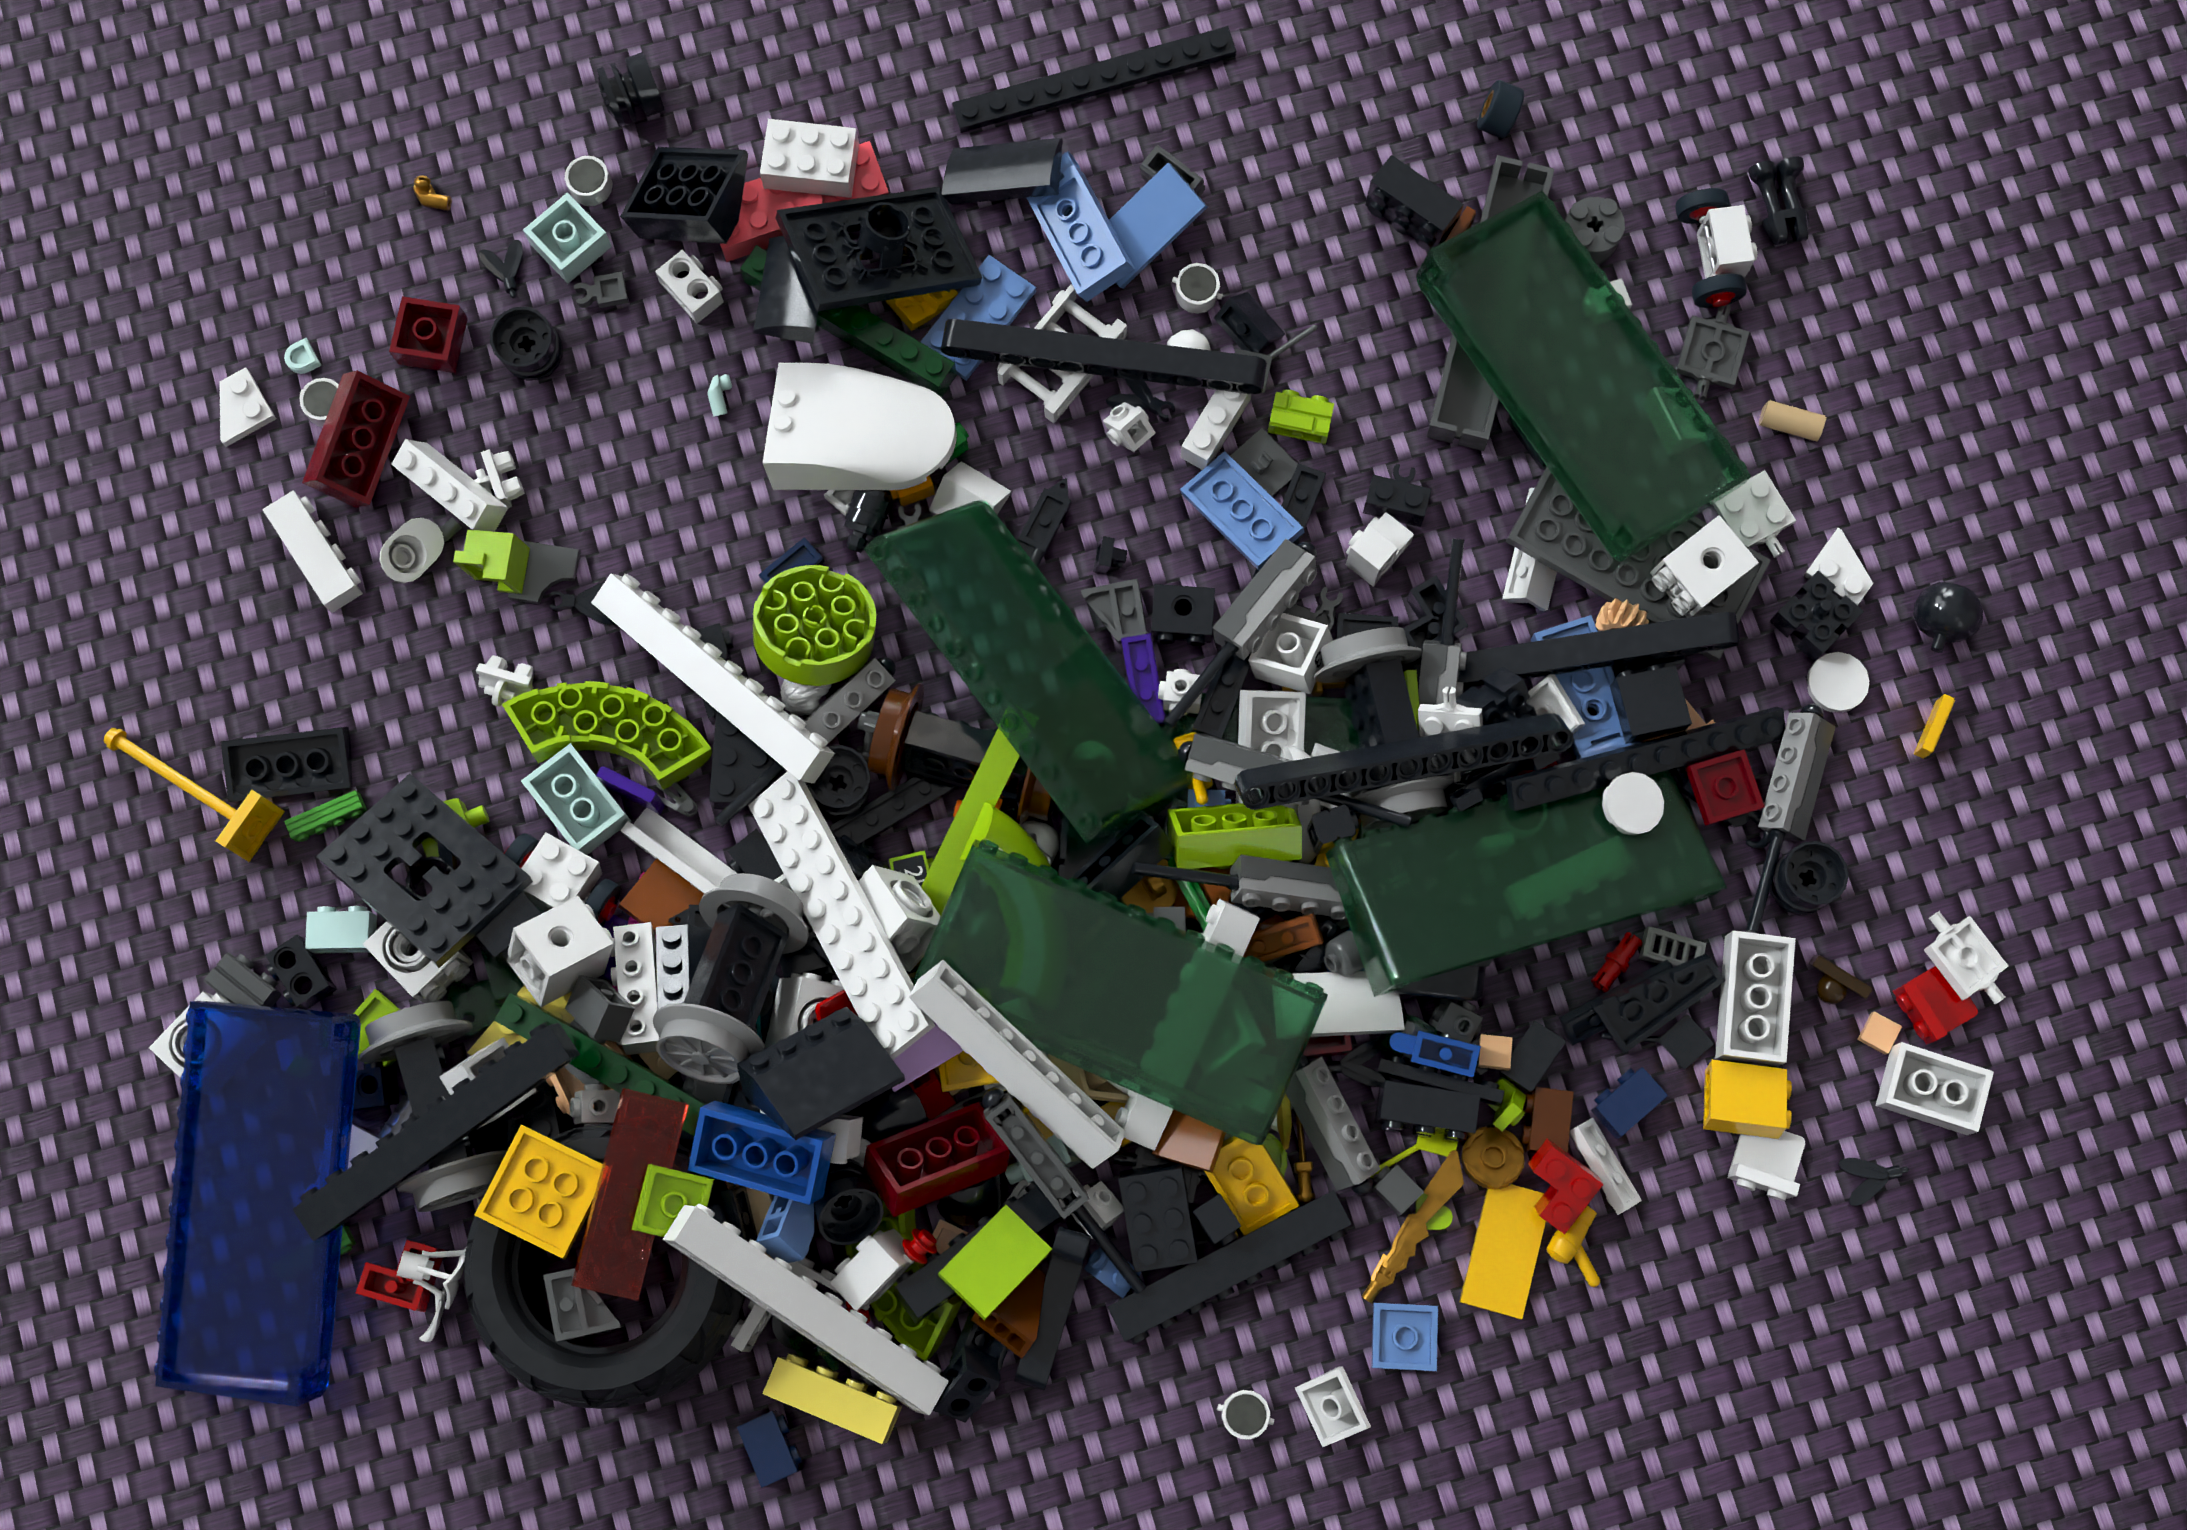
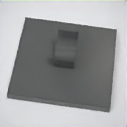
(1265, 462)

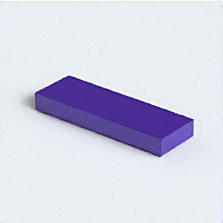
(1143, 673)

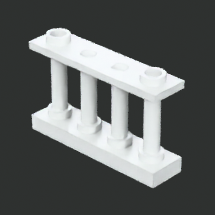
(1074, 382)

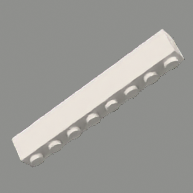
(1017, 1064)
(1143, 1117)

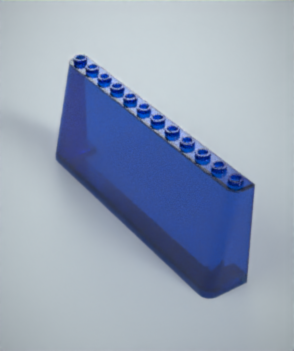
(257, 1129)

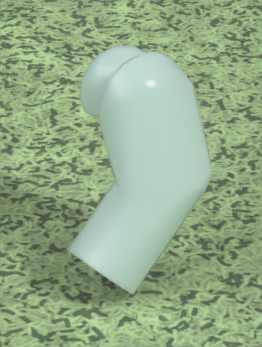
(715, 394)

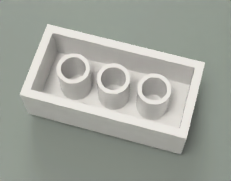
(1755, 998)

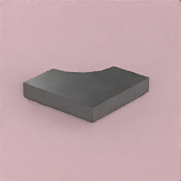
(546, 567)

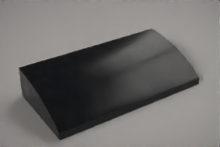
(1003, 171)
(784, 301)
(288, 763)

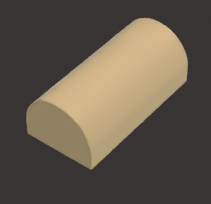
(1792, 420)

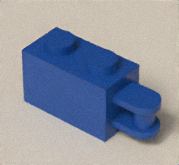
(1438, 1051)

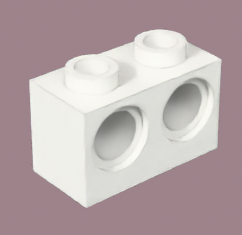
(686, 288)

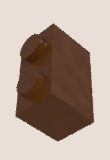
(1548, 1118)

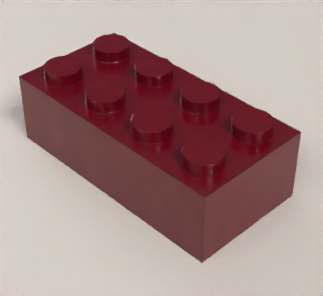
(356, 439)
(935, 1159)

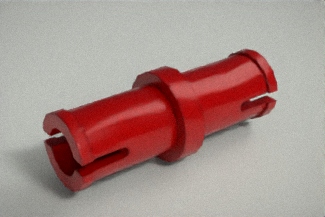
(1616, 962)

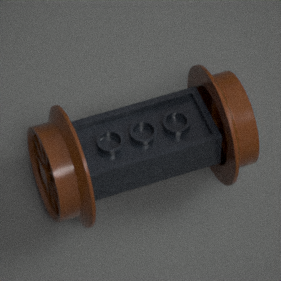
(945, 752)

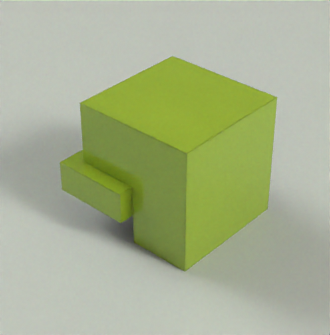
(495, 558)

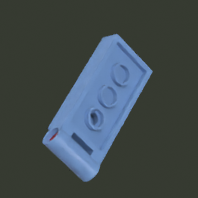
(1084, 238)
(1589, 690)

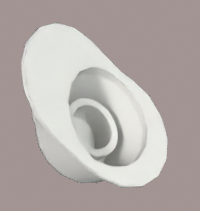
(411, 550)

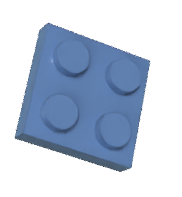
(1404, 1337)

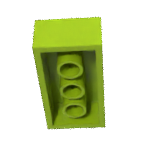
(1224, 832)

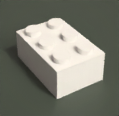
(809, 158)
(1934, 1088)

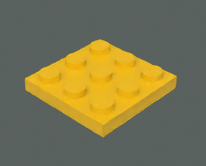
(541, 1192)

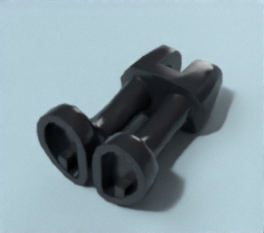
(1786, 172)

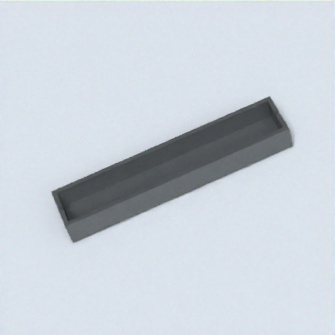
(1464, 399)

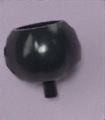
(1948, 613)

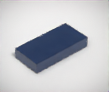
(799, 555)

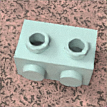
(339, 930)

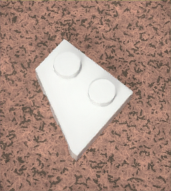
(241, 407)
(1842, 567)

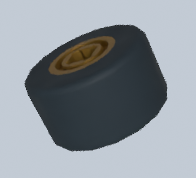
(1500, 109)

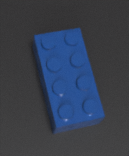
(759, 1154)

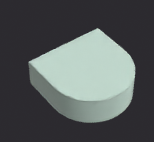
(301, 357)

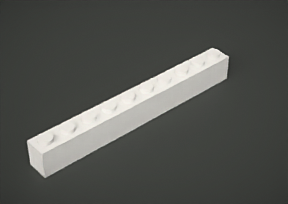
(713, 678)
(806, 1309)

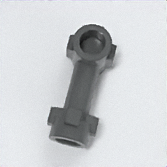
(867, 723)

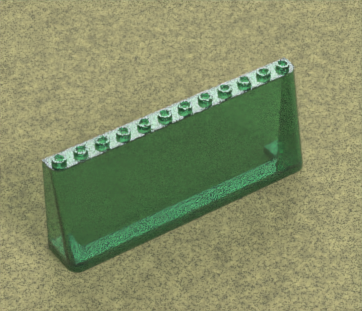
(1580, 375)
(1032, 667)
(1510, 881)
(1126, 991)

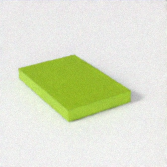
(995, 1262)

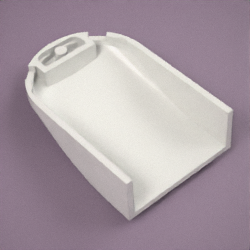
(853, 430)

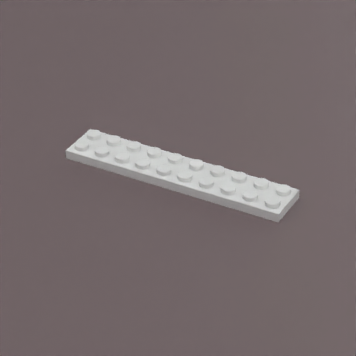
(840, 914)

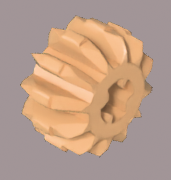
(1620, 615)

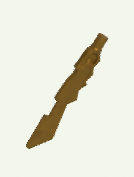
(1414, 1229)

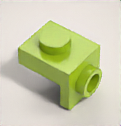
(1512, 1105)

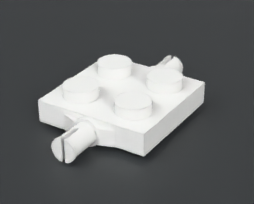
(1756, 513)
(1447, 718)
(1966, 958)

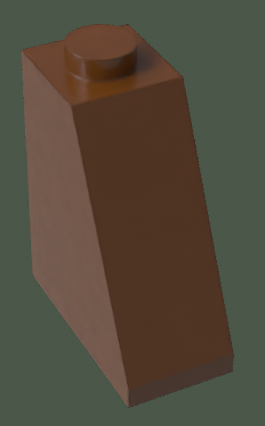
(1018, 1316)

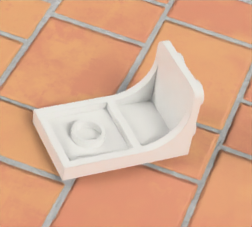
(749, 1330)

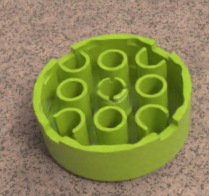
(814, 625)

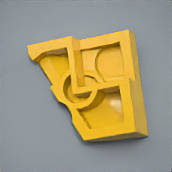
(921, 308)

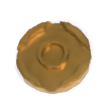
(1492, 1158)

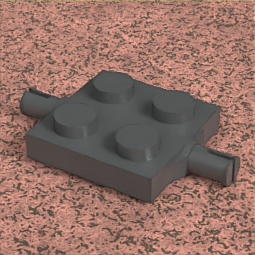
(1712, 352)

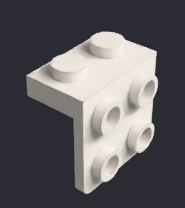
(1768, 1164)

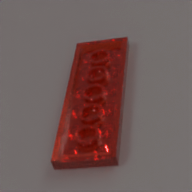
(611, 1253)

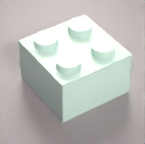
(567, 238)

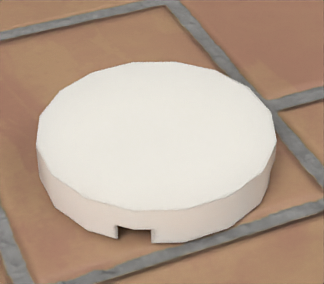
(1837, 682)
(1633, 803)

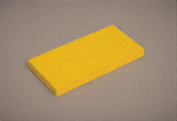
(1504, 1252)

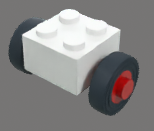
(1722, 244)
(562, 874)

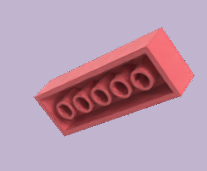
(760, 205)

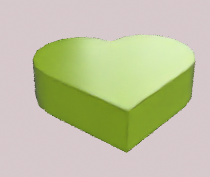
(1440, 1220)

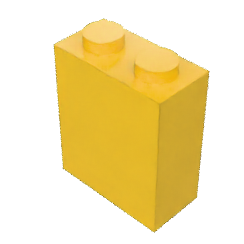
(1746, 1099)

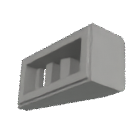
(1652, 933)

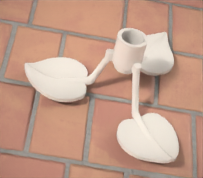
(419, 1267)

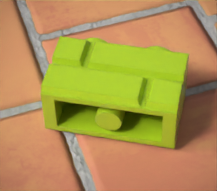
(1301, 416)

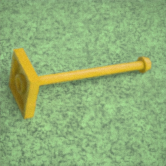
(246, 826)

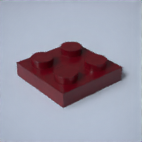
(1724, 787)

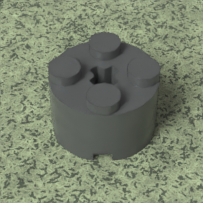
(1597, 226)

